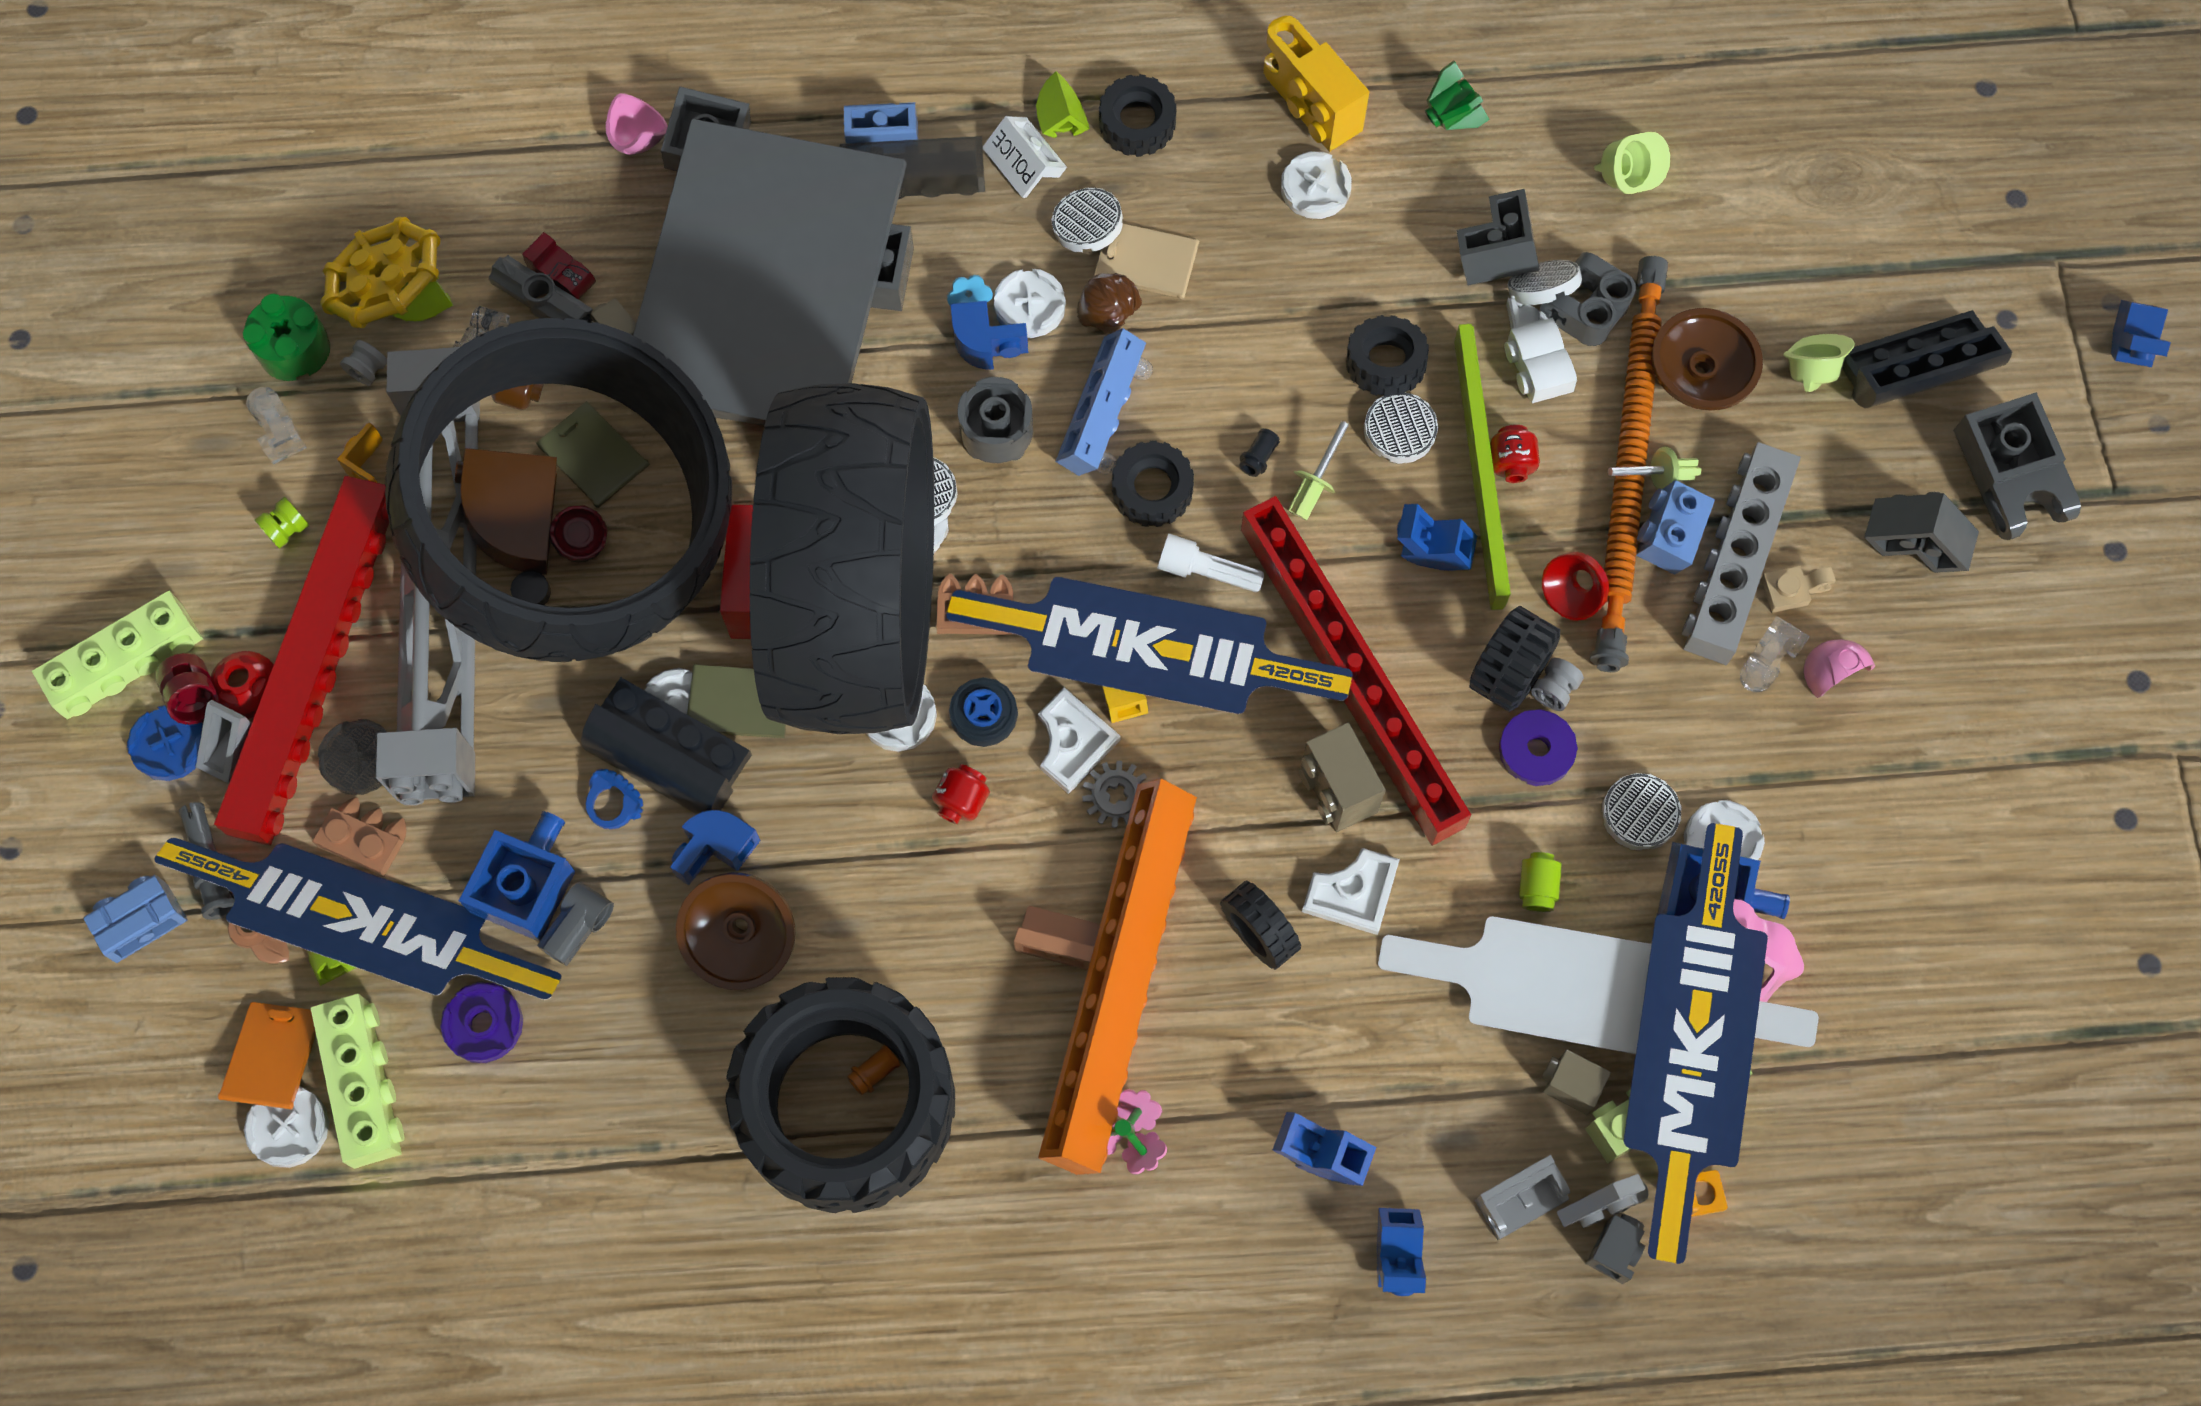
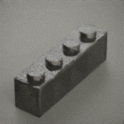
(934, 164)

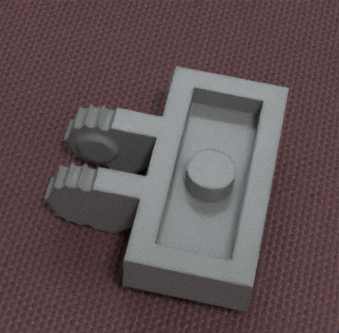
(1613, 1198)

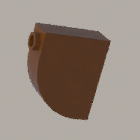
(509, 505)

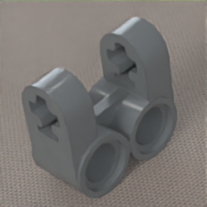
(1600, 279)

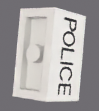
(1022, 154)

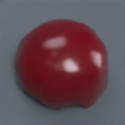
(578, 533)

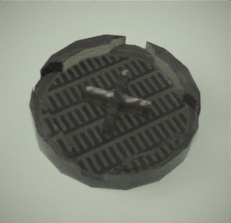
(350, 757)

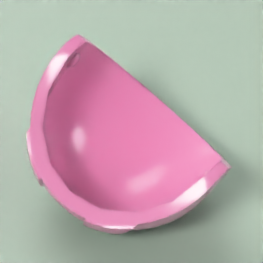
(633, 125)
(1833, 662)

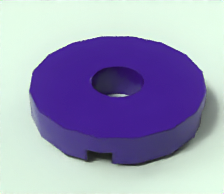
(1540, 726)
(498, 1038)

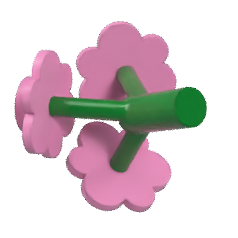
(1138, 1112)

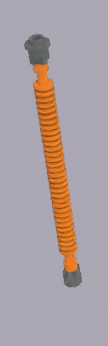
(1632, 452)

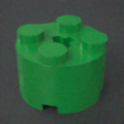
(286, 337)

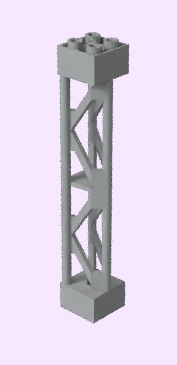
(422, 757)

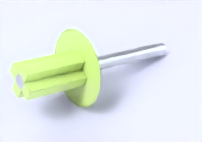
(1663, 469)
(1313, 484)

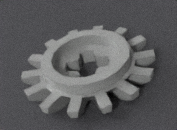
(1112, 780)

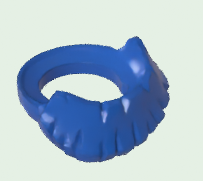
(632, 803)

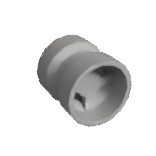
(1557, 684)

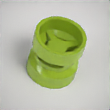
(282, 522)

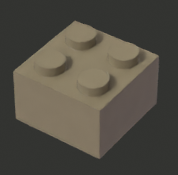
(1341, 778)

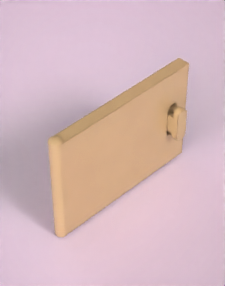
(1150, 259)

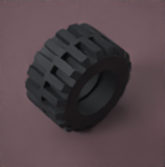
(1514, 658)

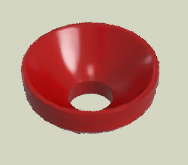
(1565, 593)
(248, 696)

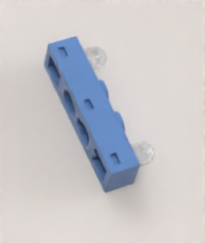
(1101, 402)

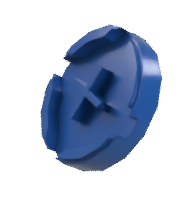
(163, 746)

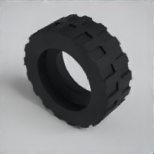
(1142, 90)
(1392, 332)
(1152, 456)
(1260, 924)

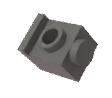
(1618, 1248)

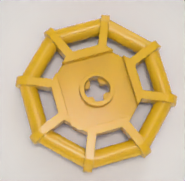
(392, 260)

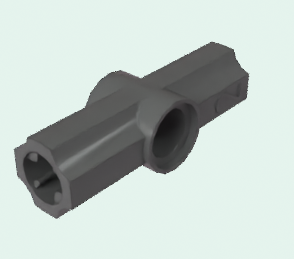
(527, 285)

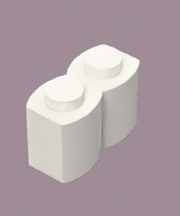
(1541, 360)

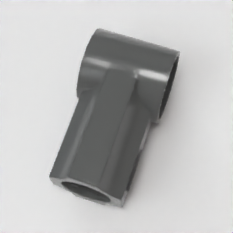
(580, 914)

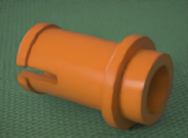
(873, 1070)

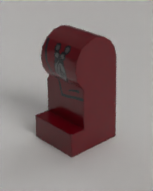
(567, 273)

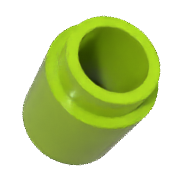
(1540, 882)

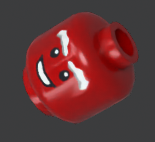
(1514, 453)
(960, 794)

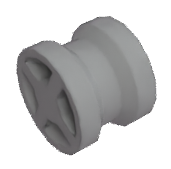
(363, 362)

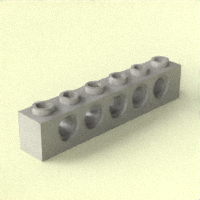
(1775, 472)

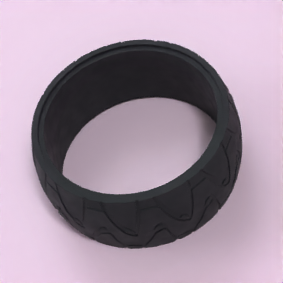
(587, 358)
(842, 558)

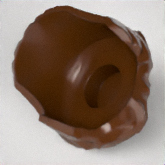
(1108, 302)

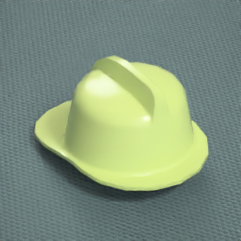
(1635, 162)
(1818, 359)

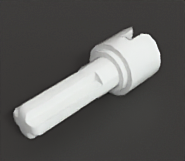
(1183, 557)

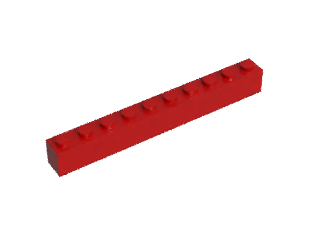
(306, 664)
(1371, 695)

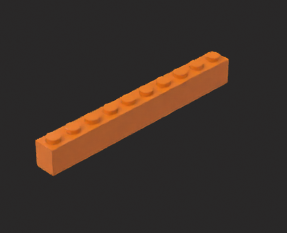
(1118, 979)

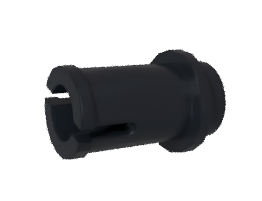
(1255, 459)

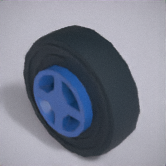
(983, 698)

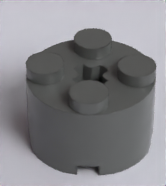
(995, 420)

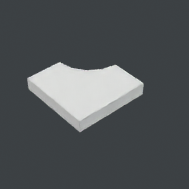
(1076, 740)
(1355, 894)

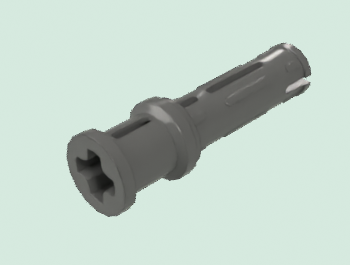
(216, 899)

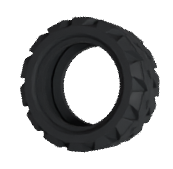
(792, 1026)

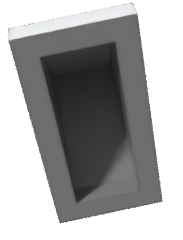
(221, 741)

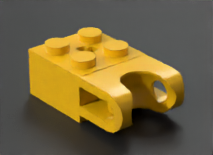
(1315, 84)

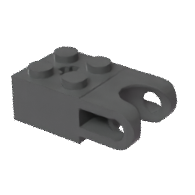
(2017, 462)

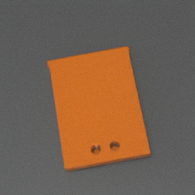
(269, 1056)

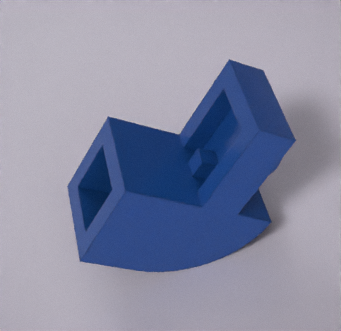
(2139, 333)
(979, 342)
(1437, 543)
(717, 835)
(1324, 1152)
(1400, 1251)

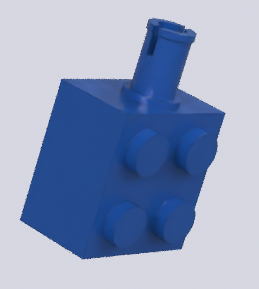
(520, 880)
(1682, 883)

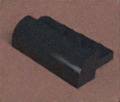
(1923, 359)
(664, 748)

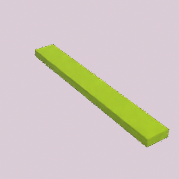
(1482, 467)

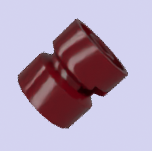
(185, 687)

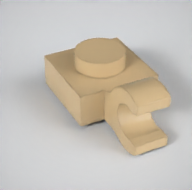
(1792, 589)

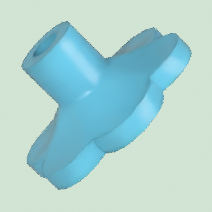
(976, 290)

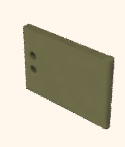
(592, 454)
(729, 702)

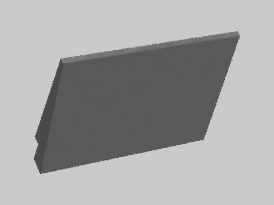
(767, 264)

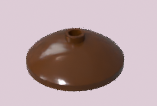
(1718, 346)
(720, 949)

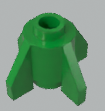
(1454, 101)

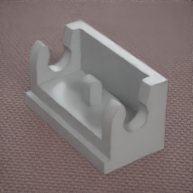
(1523, 1197)

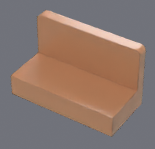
(1057, 937)

